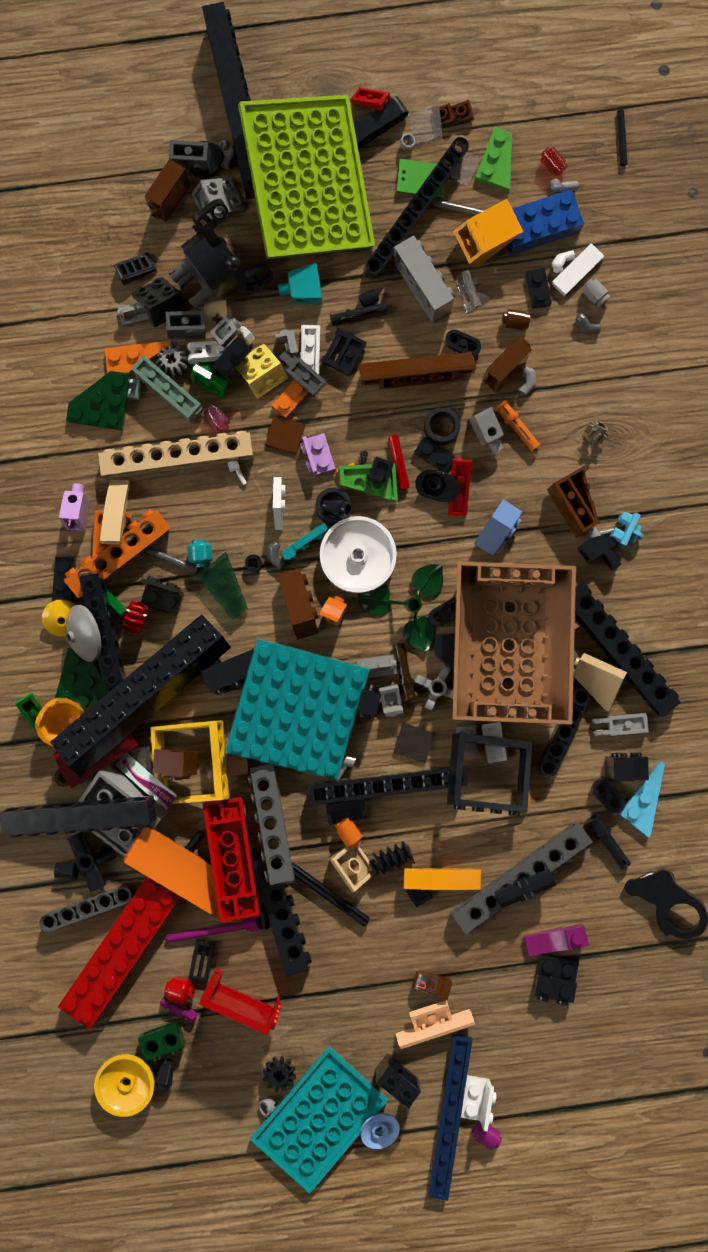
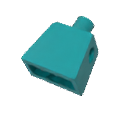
(303, 286)

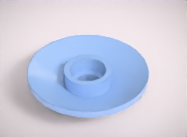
(380, 1131)

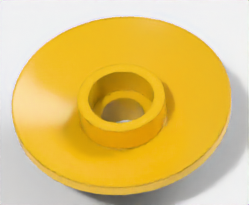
(52, 613)

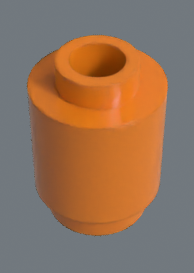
(348, 832)

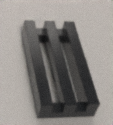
(212, 947)

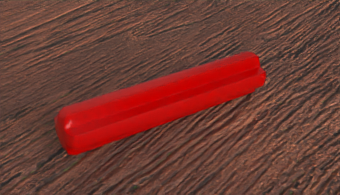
(398, 459)

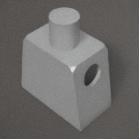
(482, 423)

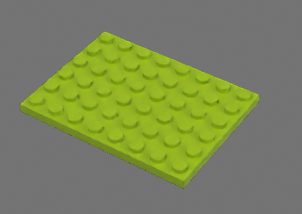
(306, 175)

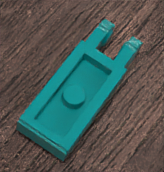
(304, 542)

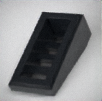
(126, 264)

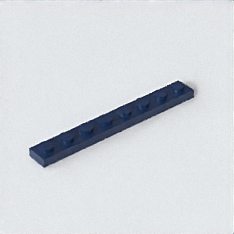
(450, 1117)

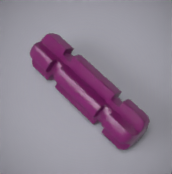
(179, 1010)

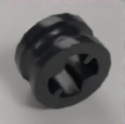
(253, 557)

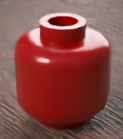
(179, 990)

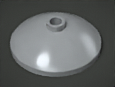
(83, 633)

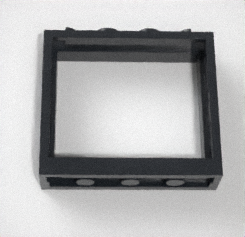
(456, 768)

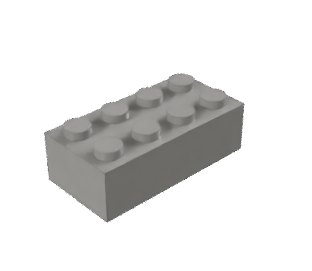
(423, 278)

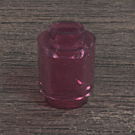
(217, 418)

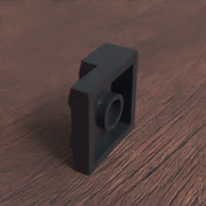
(556, 979)

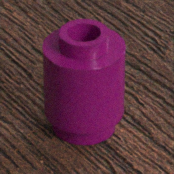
(488, 1139)

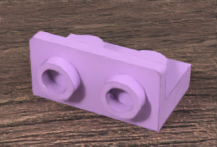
(318, 454)

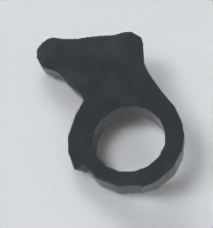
(661, 890)

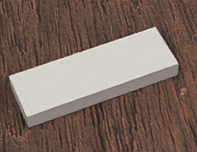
(577, 270)
(310, 346)

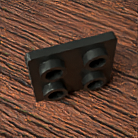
(158, 299)
(161, 596)

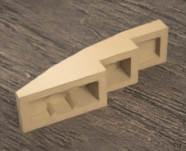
(114, 512)

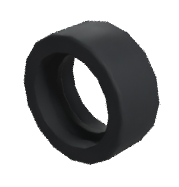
(443, 411)
(322, 496)

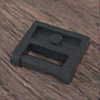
(349, 354)

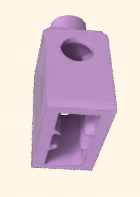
(74, 509)

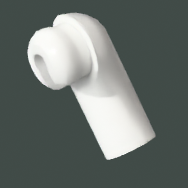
(560, 259)

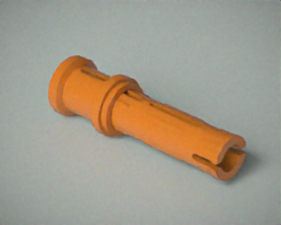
(532, 444)

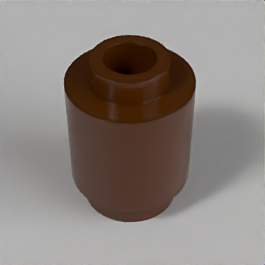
(516, 319)

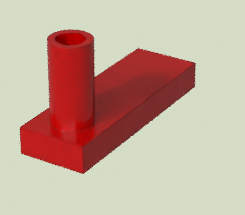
(462, 473)

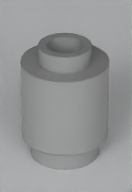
(596, 292)

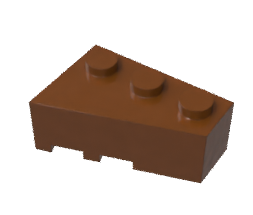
(575, 502)
(298, 603)

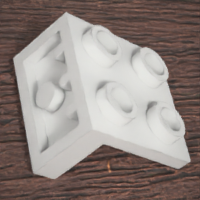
(478, 1100)

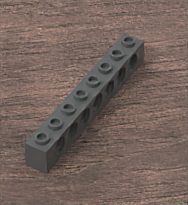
(525, 866)

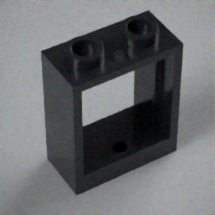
(402, 1086)

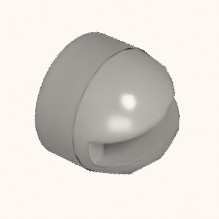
(410, 141)
(267, 1106)

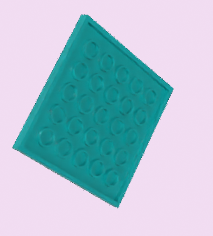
(296, 709)

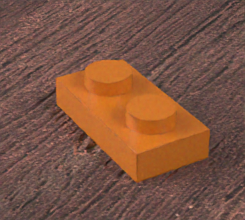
(290, 399)

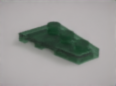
(224, 586)

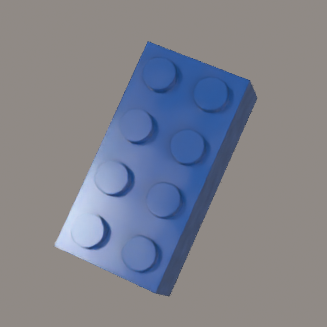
(546, 221)

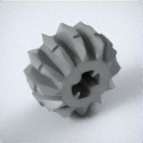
(171, 354)

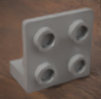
(221, 189)

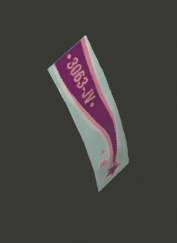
(146, 780)

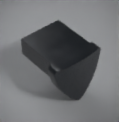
(380, 471)

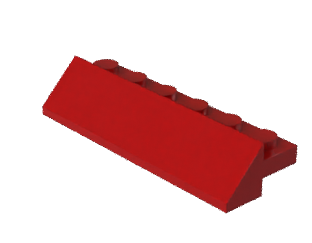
(231, 859)

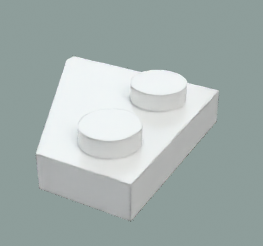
(278, 504)

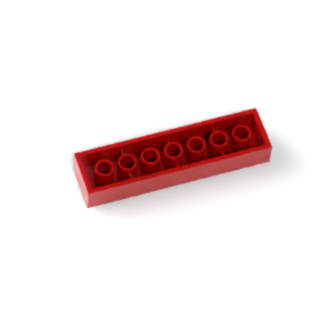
(119, 952)

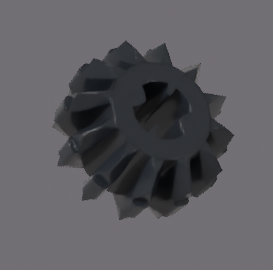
(271, 1073)

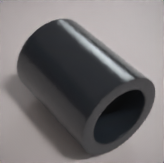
(368, 298)

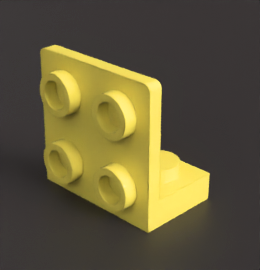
(262, 371)

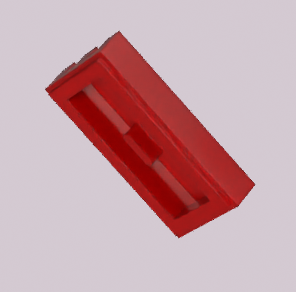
(370, 98)

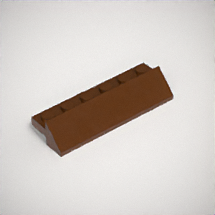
(417, 370)

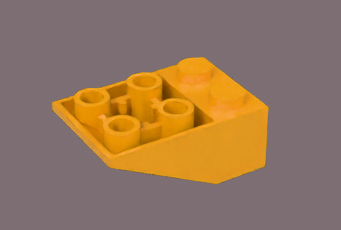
(488, 232)

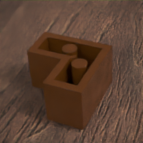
(175, 763)

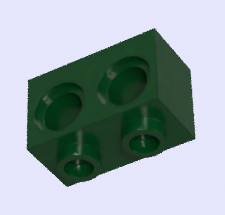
(159, 1036)

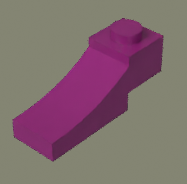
(556, 940)

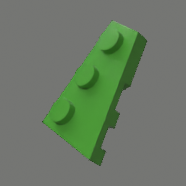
(496, 162)
(355, 478)

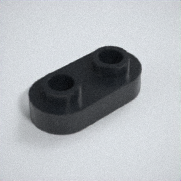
(463, 342)
(445, 613)
(607, 795)

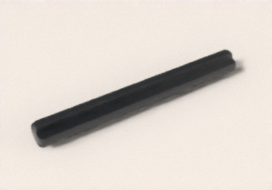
(330, 895)

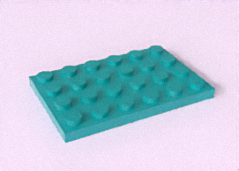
(318, 1119)

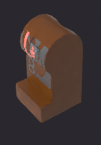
(433, 984)

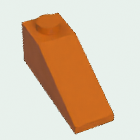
(333, 611)

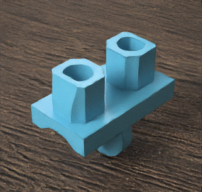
(630, 522)

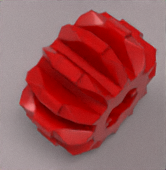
(135, 617)

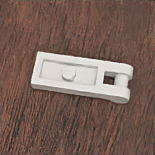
(210, 351)

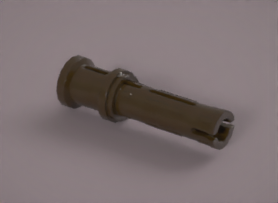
(406, 682)

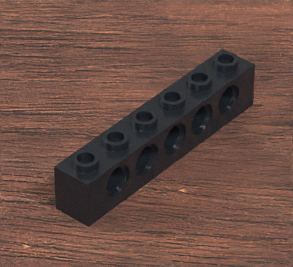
(98, 604)
(291, 964)

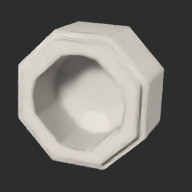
(247, 337)

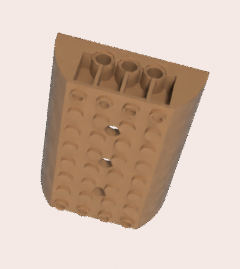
(541, 635)

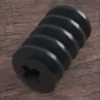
(392, 858)

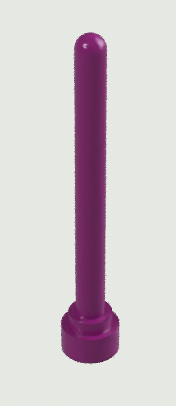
(250, 924)

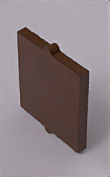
(285, 434)

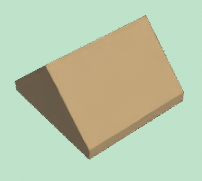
(353, 866)

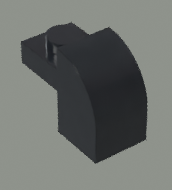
(601, 547)

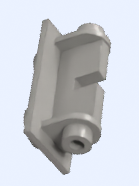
(132, 314)
(379, 665)

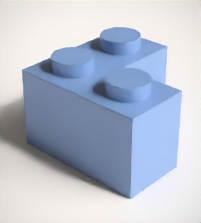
(500, 526)

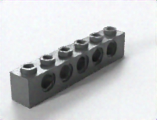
(285, 874)

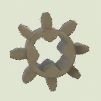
(596, 432)

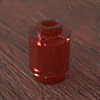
(553, 161)

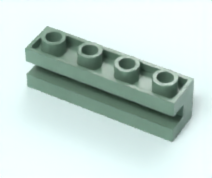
(167, 389)

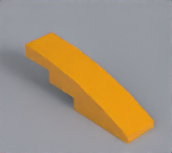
(442, 879)

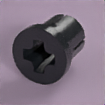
(66, 871)

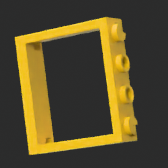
(218, 758)

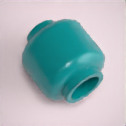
(199, 553)

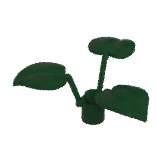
(417, 632)

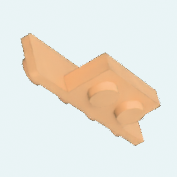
(432, 1023)

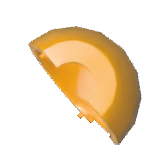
(56, 717)

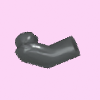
(585, 326)
(272, 555)

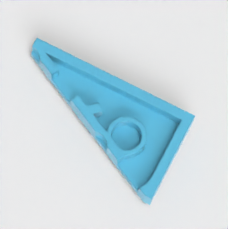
(642, 804)

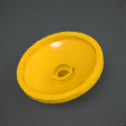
(116, 1095)

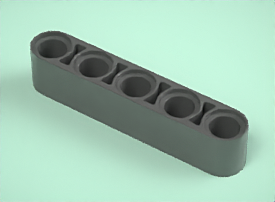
(78, 911)

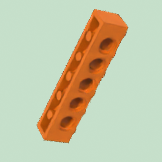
(159, 527)

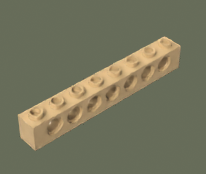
(129, 468)

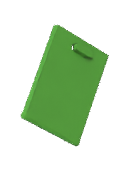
(414, 176)

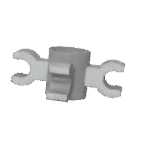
(428, 683)

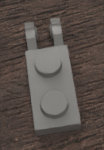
(623, 724)

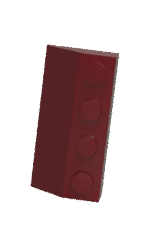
(73, 779)

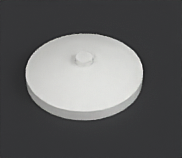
(358, 554)

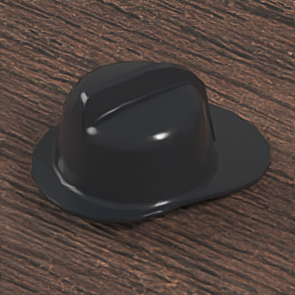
(437, 486)

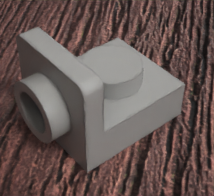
(226, 330)
(290, 342)

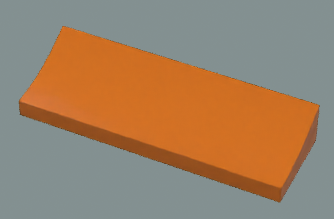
(174, 868)

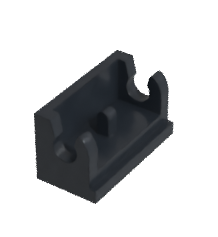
(339, 810)

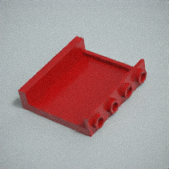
(239, 1005)

